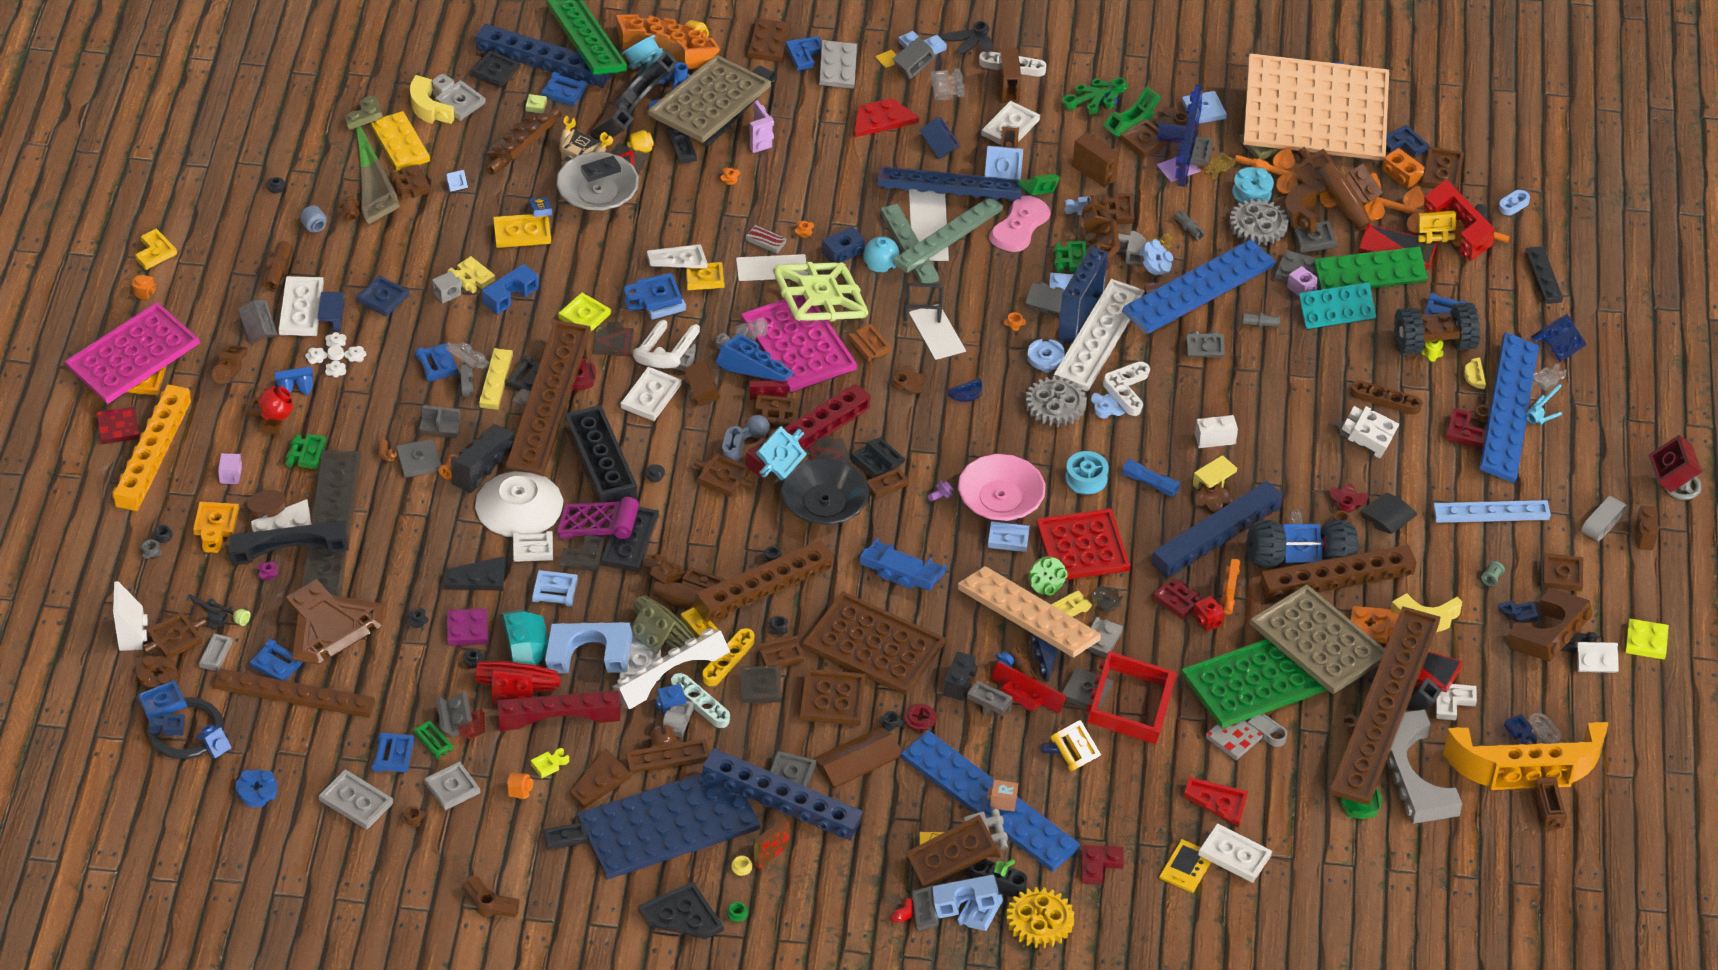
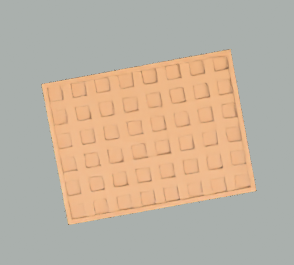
(1316, 107)

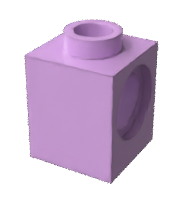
(1302, 281)
(230, 468)

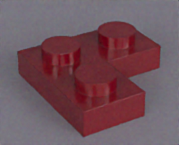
(1461, 432)
(1099, 857)

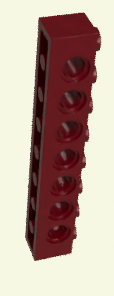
(820, 421)

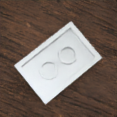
(1011, 115)
(651, 393)
(1235, 853)

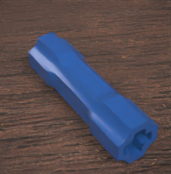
(1162, 483)

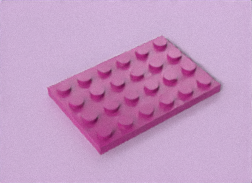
(803, 346)
(132, 352)

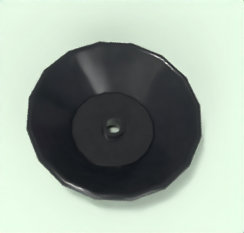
(825, 491)

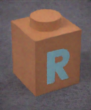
(1003, 795)

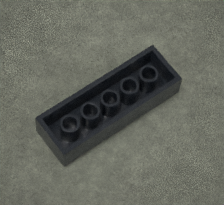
(600, 455)

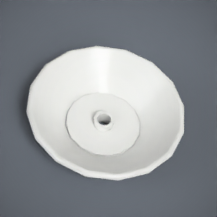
(519, 503)

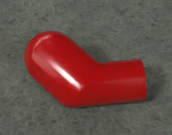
(903, 914)

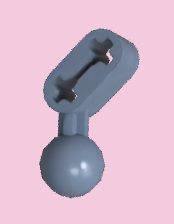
(733, 444)

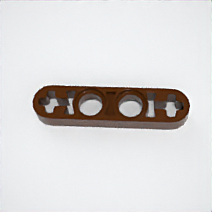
(1385, 399)

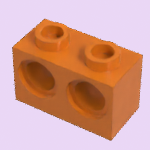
(1403, 168)

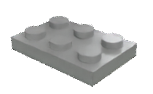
(838, 64)
(356, 799)

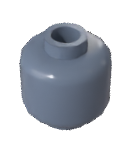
(313, 218)

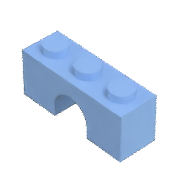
(950, 895)

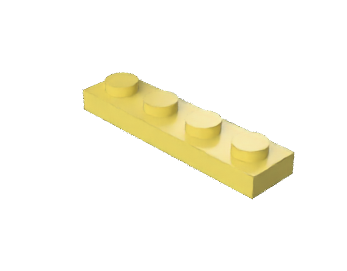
(496, 378)

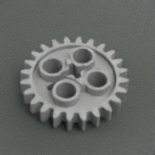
(1258, 221)
(1055, 401)

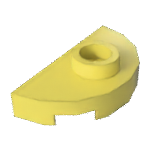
(1474, 374)

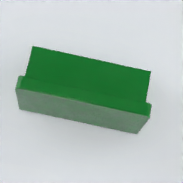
(1040, 184)

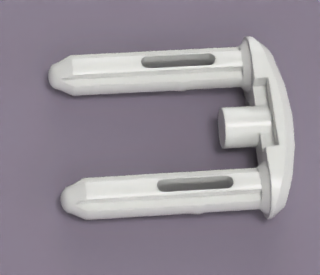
(660, 357)

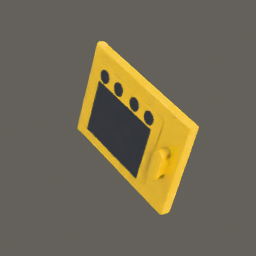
(1185, 866)

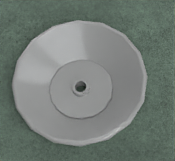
(601, 193)

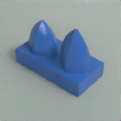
(302, 377)

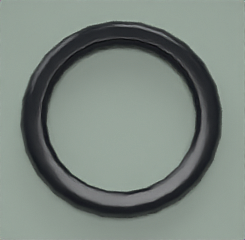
(193, 752)

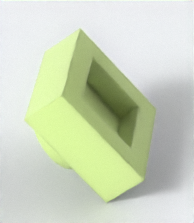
(536, 103)

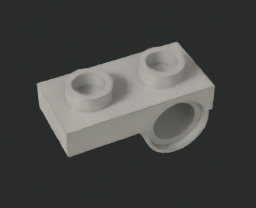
(678, 717)

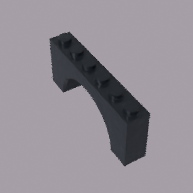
(618, 115)

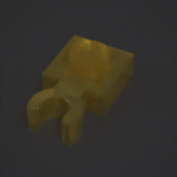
(1221, 163)

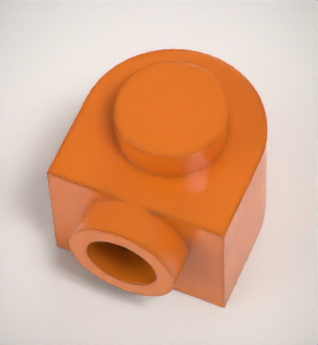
(143, 286)
(519, 785)

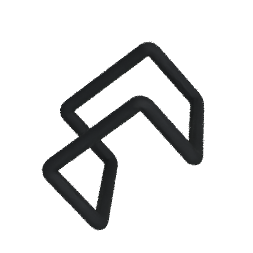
(908, 305)

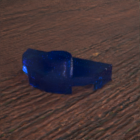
(967, 391)

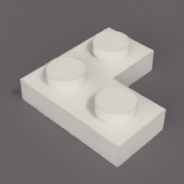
(1456, 695)

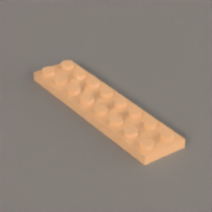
(1029, 611)

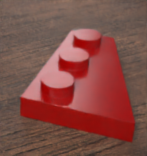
(1218, 799)

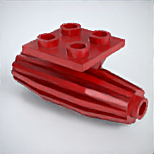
(516, 679)

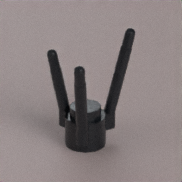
(215, 616)

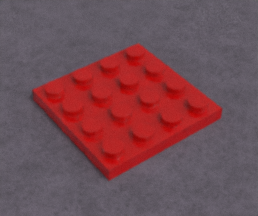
(1084, 543)

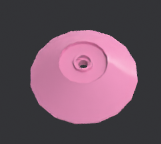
(1001, 487)

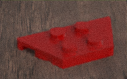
(883, 116)

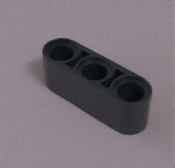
(1010, 884)

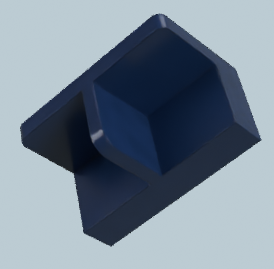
(940, 137)
(332, 309)

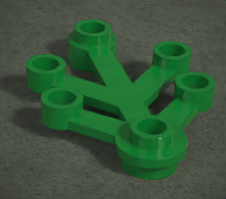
(1095, 92)

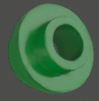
(737, 907)

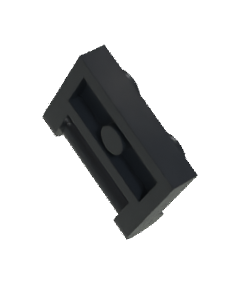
(528, 380)

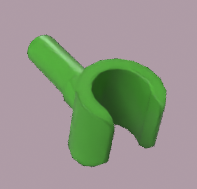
(1001, 867)

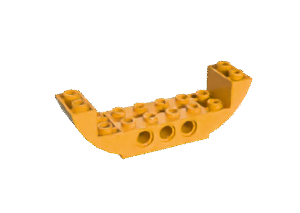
(1521, 764)

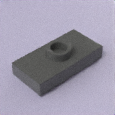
(1201, 151)
(924, 908)

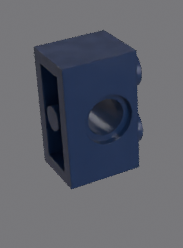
(843, 245)

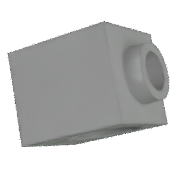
(446, 287)

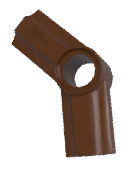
(487, 901)

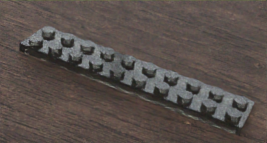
(333, 503)

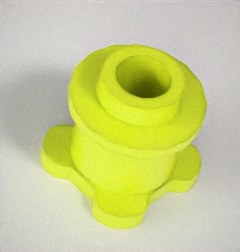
(1433, 350)

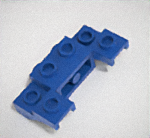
(901, 567)

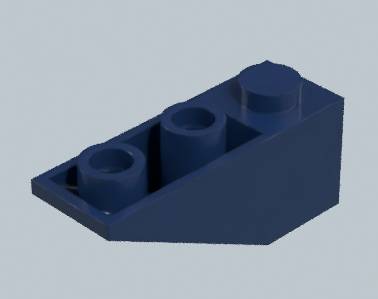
(1046, 654)

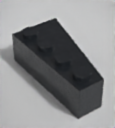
(480, 459)

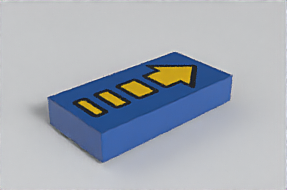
(540, 206)

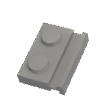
(1109, 633)

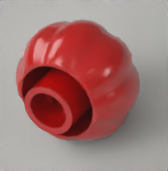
(275, 403)

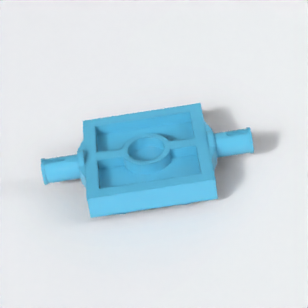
(781, 453)

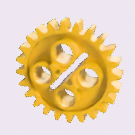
(1040, 917)

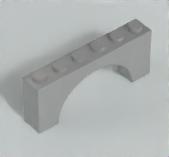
(1422, 800)

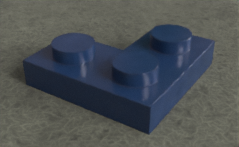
(1408, 139)

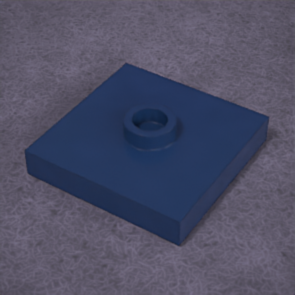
(382, 296)

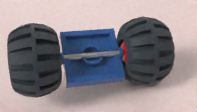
(1272, 543)

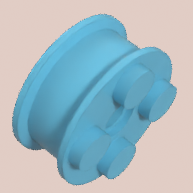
(642, 52)
(1252, 184)
(1086, 472)

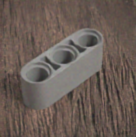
(1604, 518)

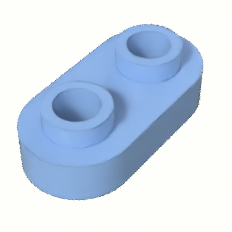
(1514, 202)

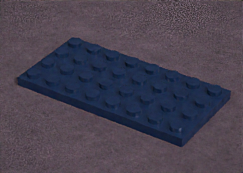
(665, 824)

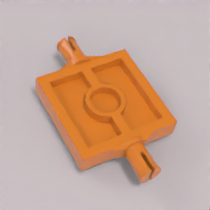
(1229, 586)

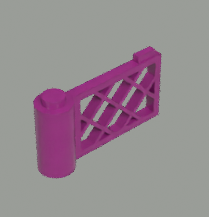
(620, 520)

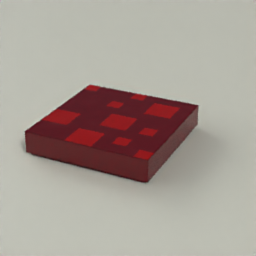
(118, 425)

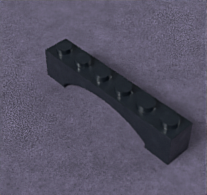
(250, 545)

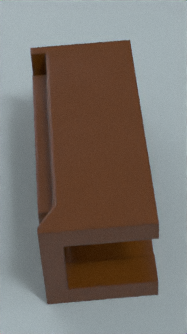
(1550, 819)

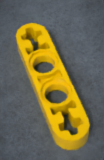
(730, 658)

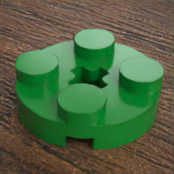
(1362, 811)

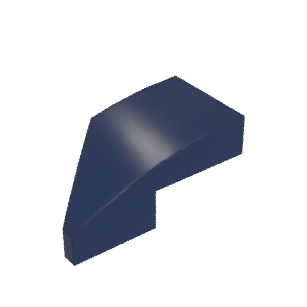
(1520, 613)

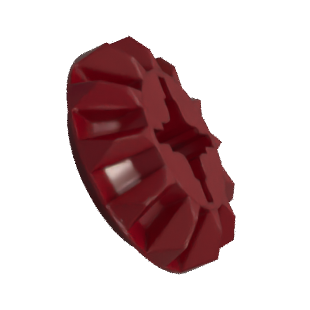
(913, 712)

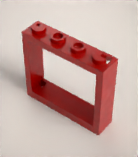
(1139, 670)

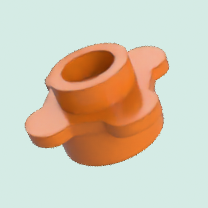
(730, 176)
(804, 229)
(1015, 321)

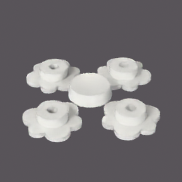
(335, 353)

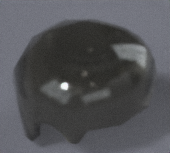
(1106, 599)

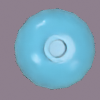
(880, 254)

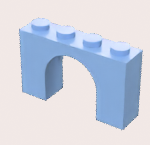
(567, 637)

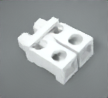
(1370, 430)

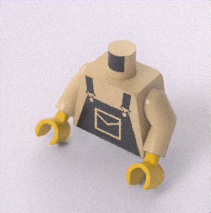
(576, 143)

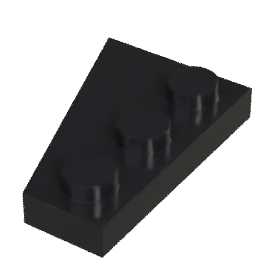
(477, 576)

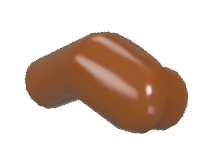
(384, 453)

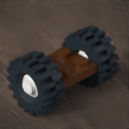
(1459, 325)

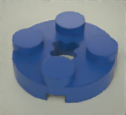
(254, 778)

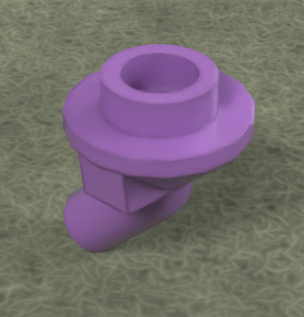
(944, 490)

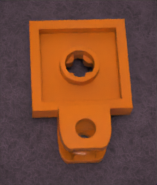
(1382, 620)

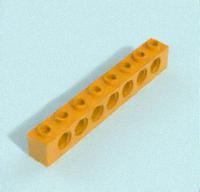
(151, 448)

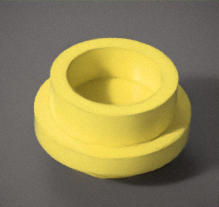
(741, 865)

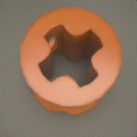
(445, 470)

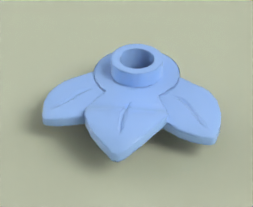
(1106, 406)

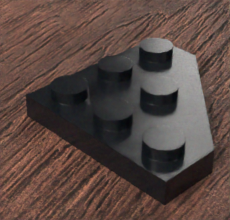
(682, 912)

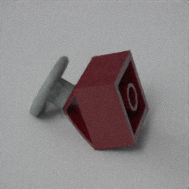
(1676, 467)

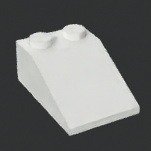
(129, 620)

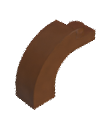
(1297, 203)

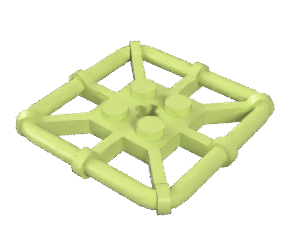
(828, 295)

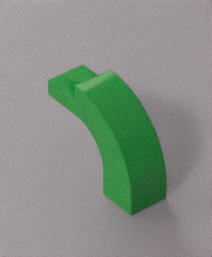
(1141, 110)

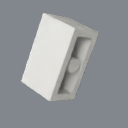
(1216, 431)

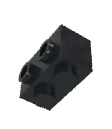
(960, 676)

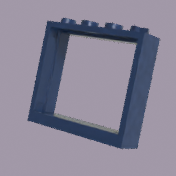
(1089, 285)

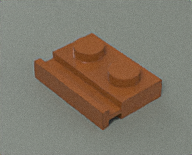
(869, 342)

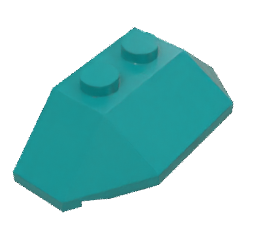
(525, 636)

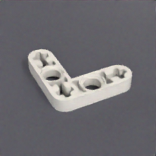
(1116, 383)

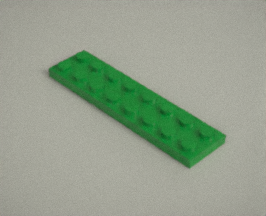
(587, 36)

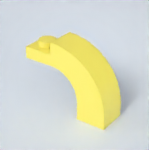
(426, 108)
(1446, 611)

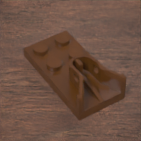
(952, 851)

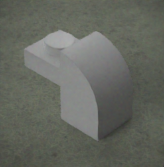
(1131, 246)

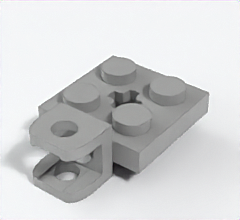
(449, 93)

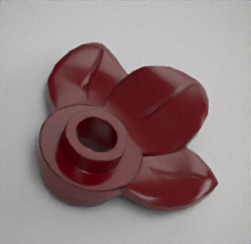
(1348, 498)

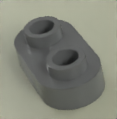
(466, 374)

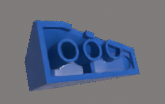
(745, 357)

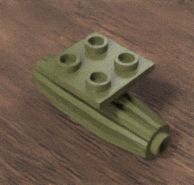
(658, 625)

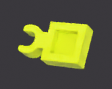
(548, 764)

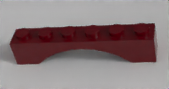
(519, 712)

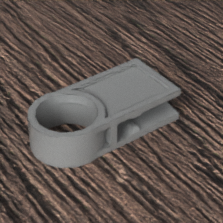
(1268, 726)

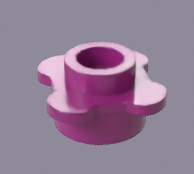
(267, 570)

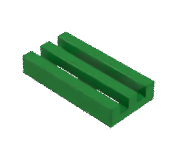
(441, 750)

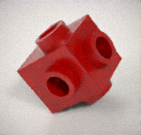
(1208, 613)

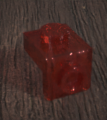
(475, 727)

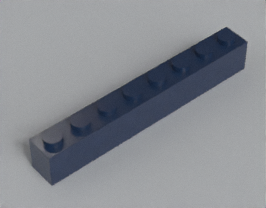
(1216, 529)

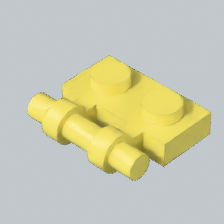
(476, 275)

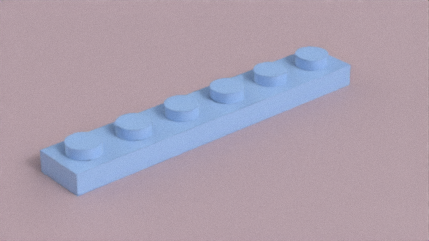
(1491, 511)

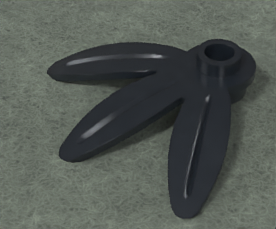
(979, 33)

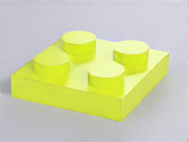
(585, 311)
(1647, 639)

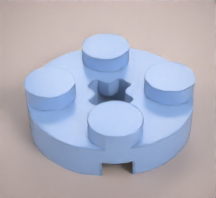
(1156, 258)
(1045, 363)

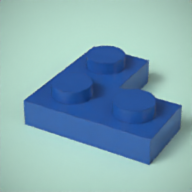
(801, 51)

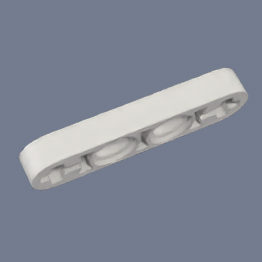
(1037, 68)

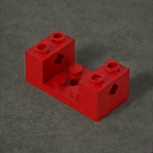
(1478, 231)

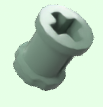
(1492, 573)

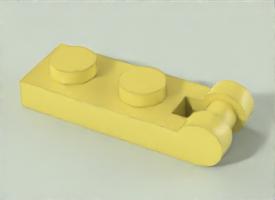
(1070, 606)

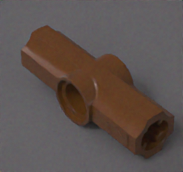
(277, 266)

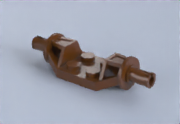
(1100, 228)

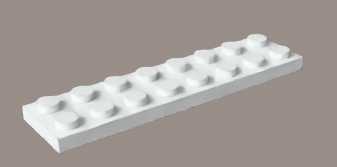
(1098, 335)

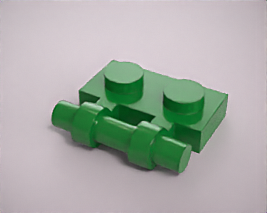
(1076, 252)
(311, 451)

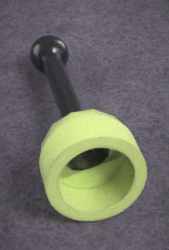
(239, 616)

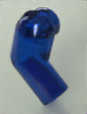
(1052, 748)

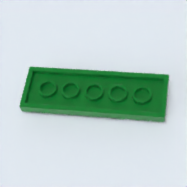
(1376, 268)

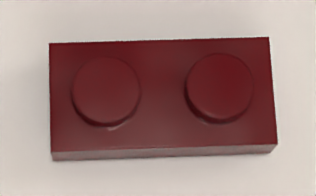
(768, 388)

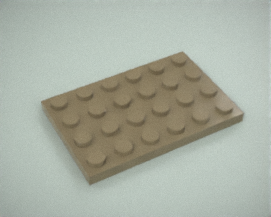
(709, 98)
(1319, 639)

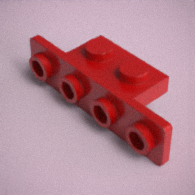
(1027, 690)

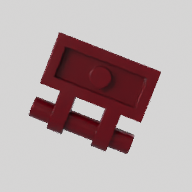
(1176, 602)

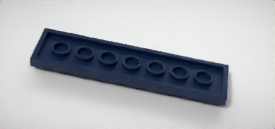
(949, 183)

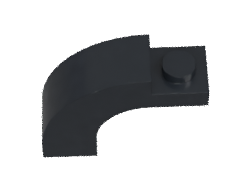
(1423, 695)

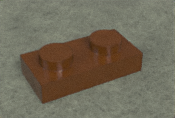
(887, 483)

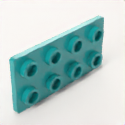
(1337, 305)

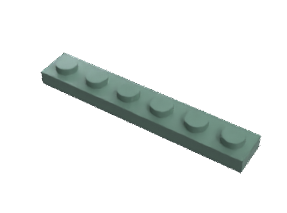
(906, 239)

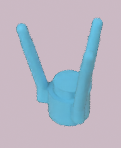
(1536, 412)

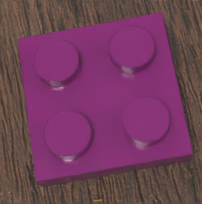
(467, 627)

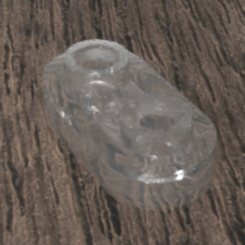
(1546, 731)

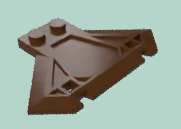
(329, 622)

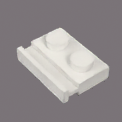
(1597, 657)

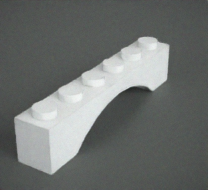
(637, 687)

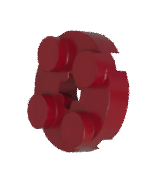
(586, 377)

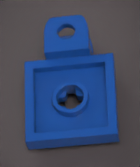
(647, 294)

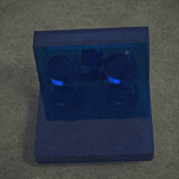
(1561, 337)

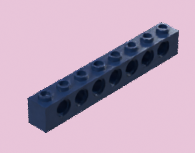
(537, 54)
(748, 779)

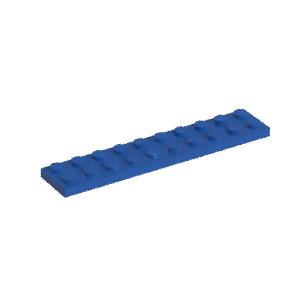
(1198, 286)
(1508, 407)
(970, 787)

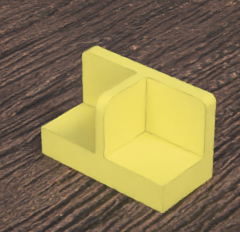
(1214, 473)

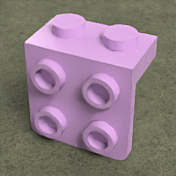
(761, 129)

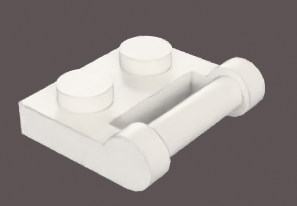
(533, 546)

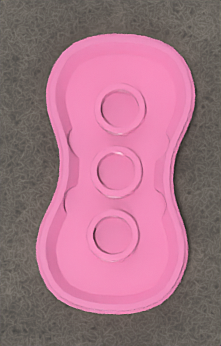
(1023, 218)

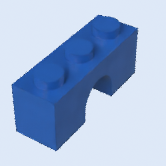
(520, 280)

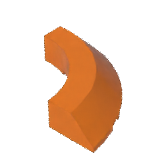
(680, 41)

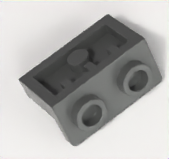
(1205, 344)
(454, 713)

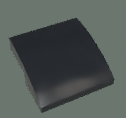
(877, 458)
(1388, 513)

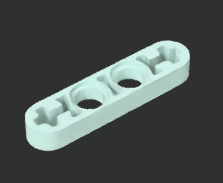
(703, 698)

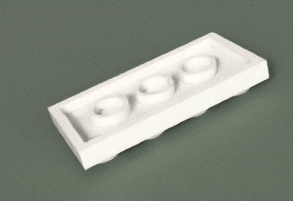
(301, 306)

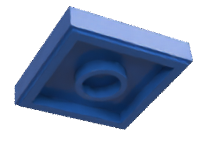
(162, 700)

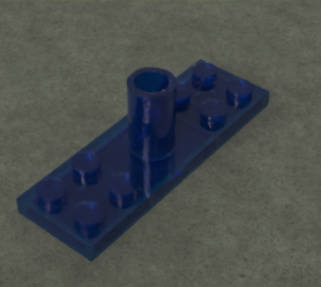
(1184, 135)

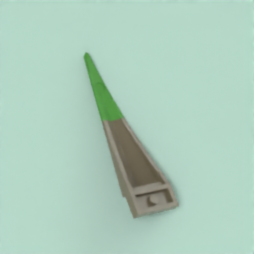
(377, 192)

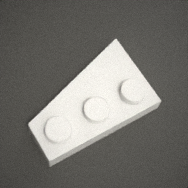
(684, 256)
(291, 516)

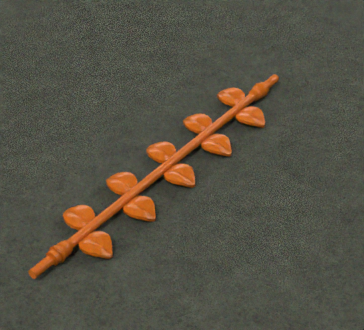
(1411, 201)

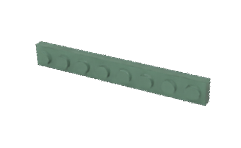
(948, 234)

